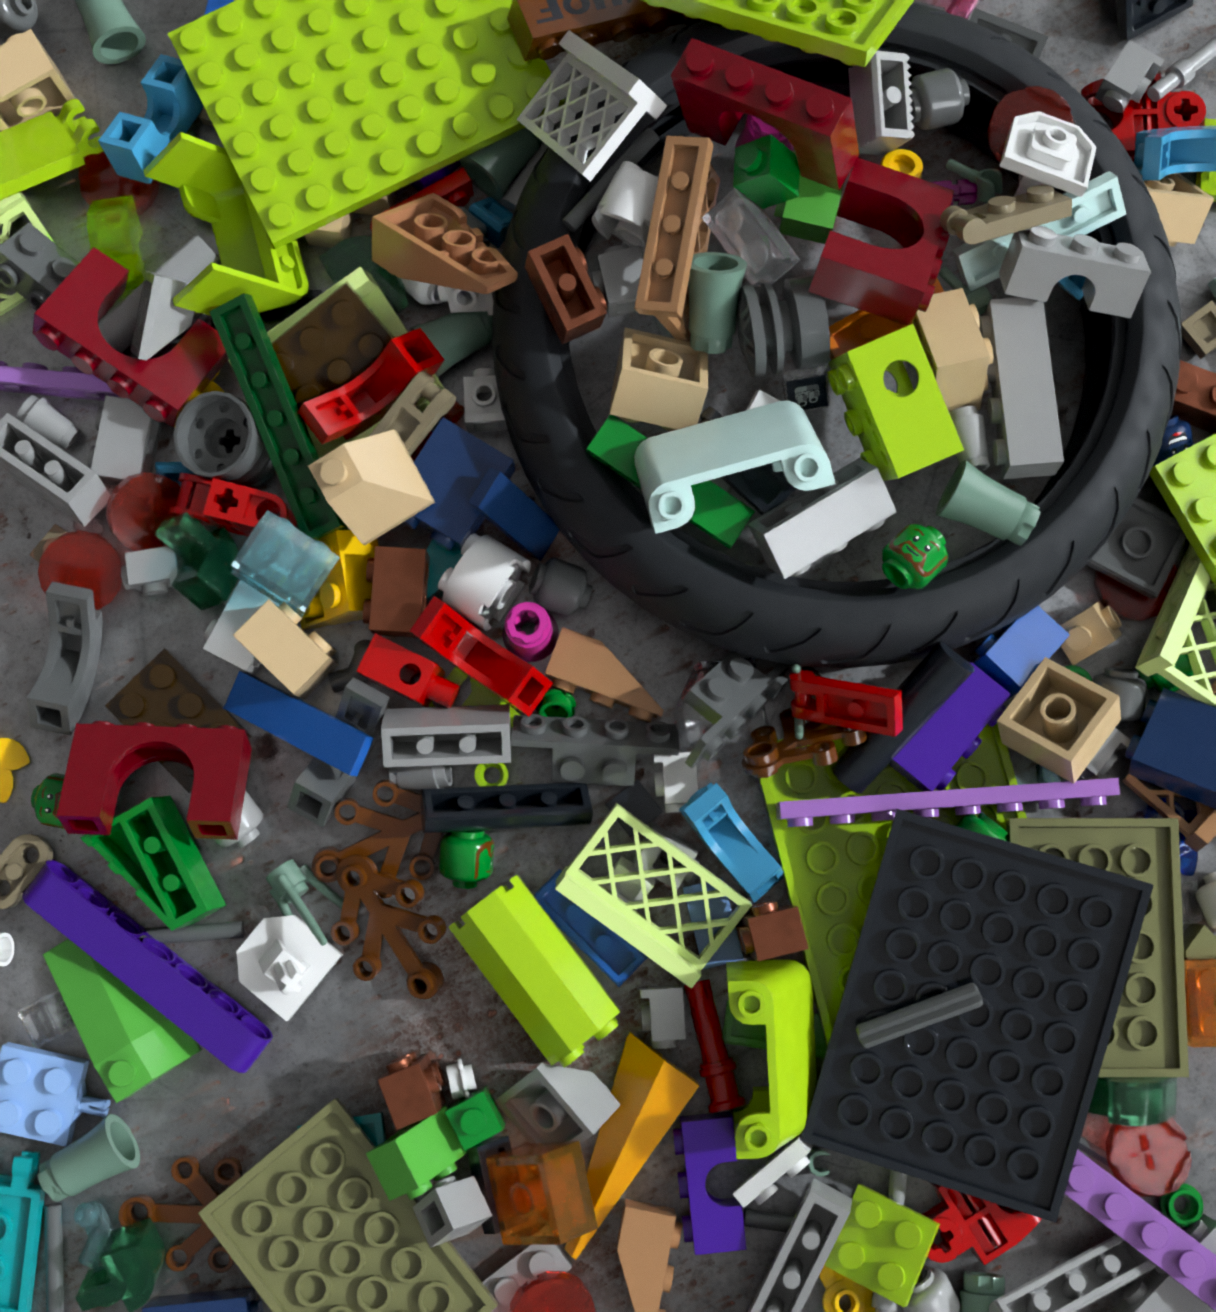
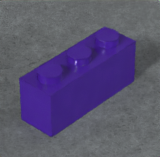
(951, 733)

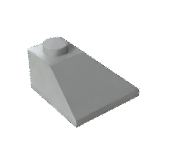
(157, 317)
(558, 1104)

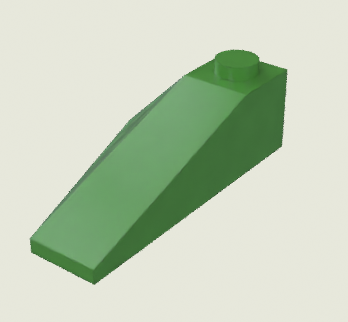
(120, 1030)

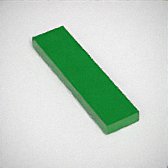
(715, 509)

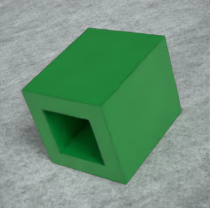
(766, 172)
(475, 1117)

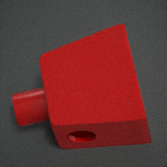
(395, 668)

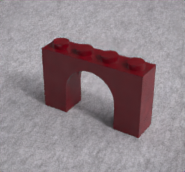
(722, 86)
(879, 278)
(158, 385)
(108, 753)

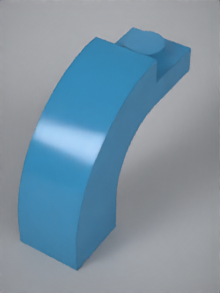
(1175, 151)
(731, 841)

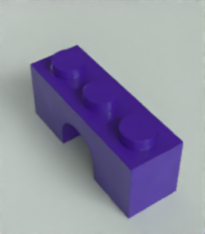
(713, 1222)

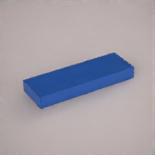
(603, 946)

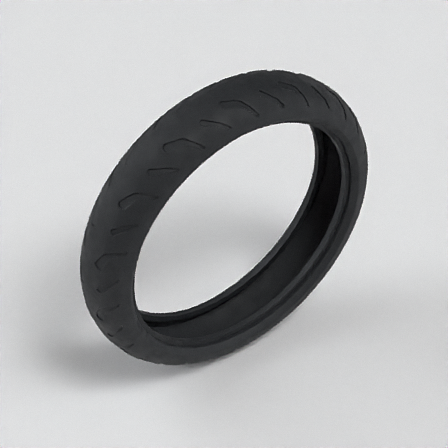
(837, 624)

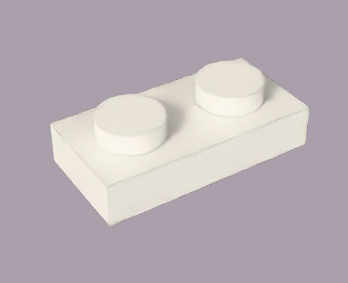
(761, 1183)

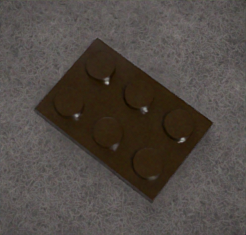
(330, 345)
(169, 696)

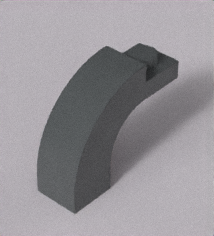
(70, 662)
(323, 785)

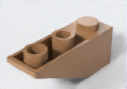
(592, 668)
(644, 1249)

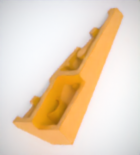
(651, 1099)

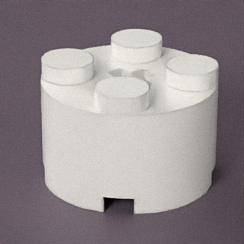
(627, 206)
(484, 580)

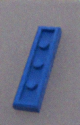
(298, 723)

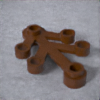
(768, 755)
(393, 833)
(386, 922)
(186, 1212)

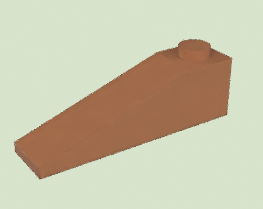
(436, 246)

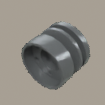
(783, 326)
(221, 440)

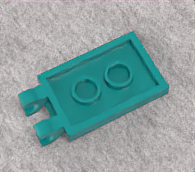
(20, 1232)

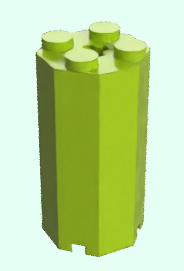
(536, 972)

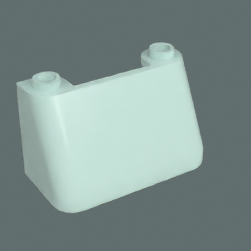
(724, 446)

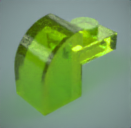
(116, 232)

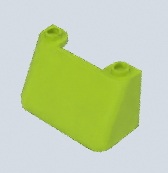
(782, 999)

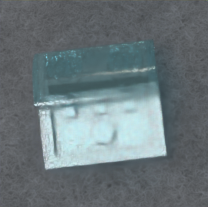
(284, 563)

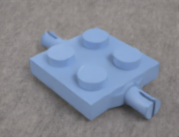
(44, 1094)

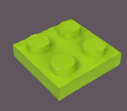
(883, 1245)

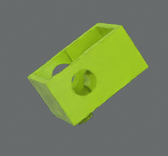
(898, 428)

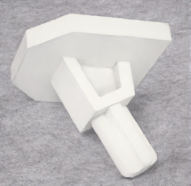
(1048, 153)
(284, 963)

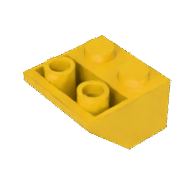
(346, 588)

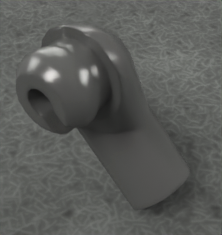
(341, 678)

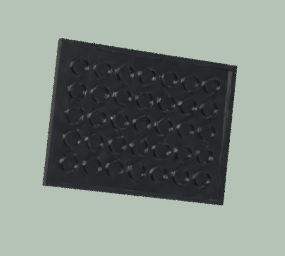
(1005, 1088)

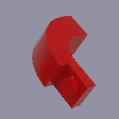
(373, 392)
(480, 657)

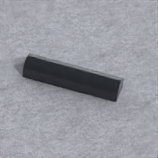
(922, 696)
(505, 807)

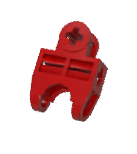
(1172, 110)
(226, 504)
(962, 1231)

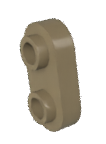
(17, 868)

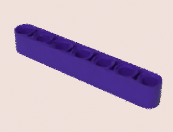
(147, 966)

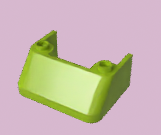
(246, 253)

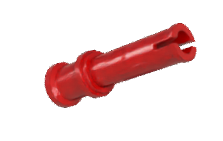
(716, 1065)

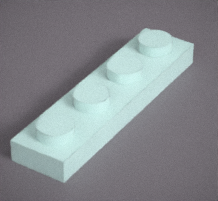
(1097, 207)

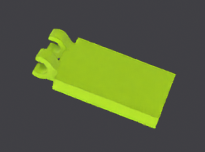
(45, 148)

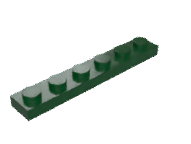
(275, 413)

